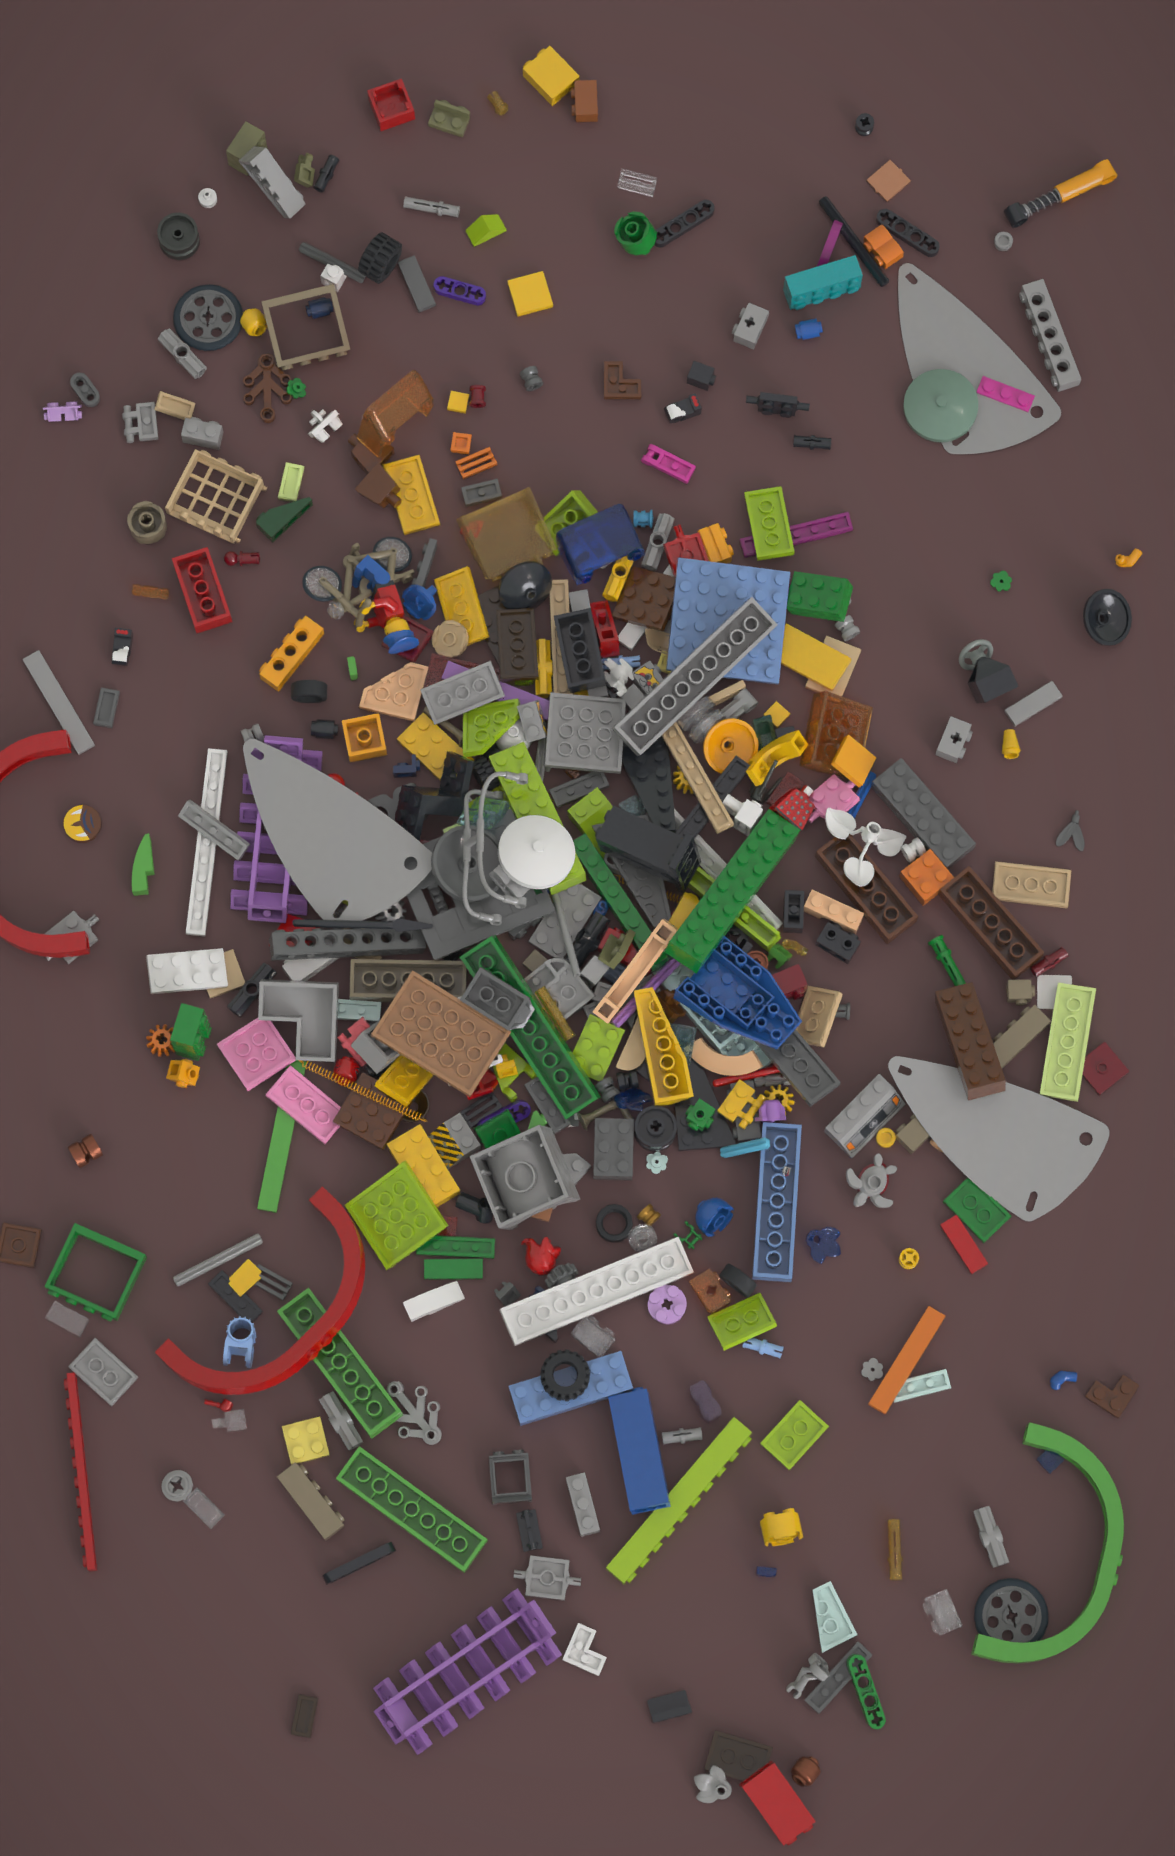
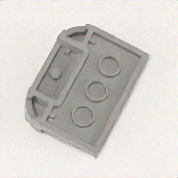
(563, 987)

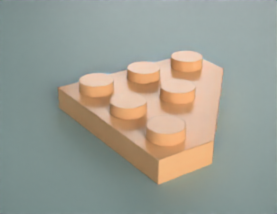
(396, 693)

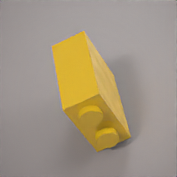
(550, 75)

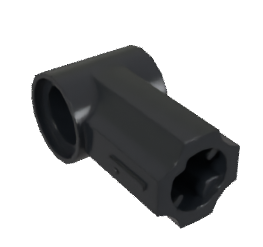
(475, 1206)

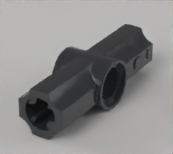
(589, 937)
(243, 999)

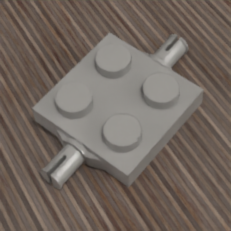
(71, 924)
(547, 1577)

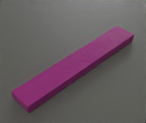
(808, 531)

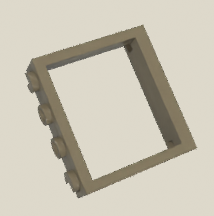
(305, 359)

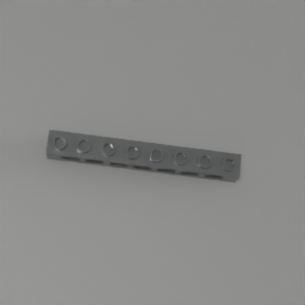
(281, 951)

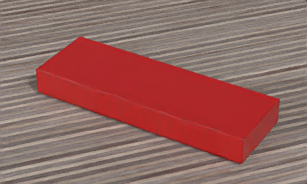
(964, 1244)

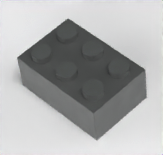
(613, 1149)

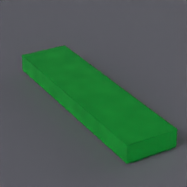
(458, 1247)

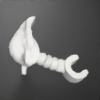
(618, 675)

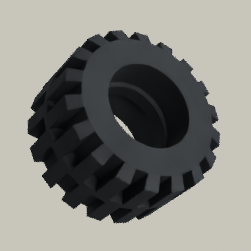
(380, 257)
(569, 1358)

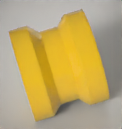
(912, 1258)

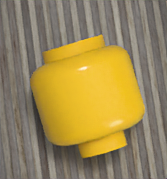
(253, 322)

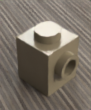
(1019, 991)

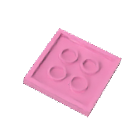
(256, 1052)

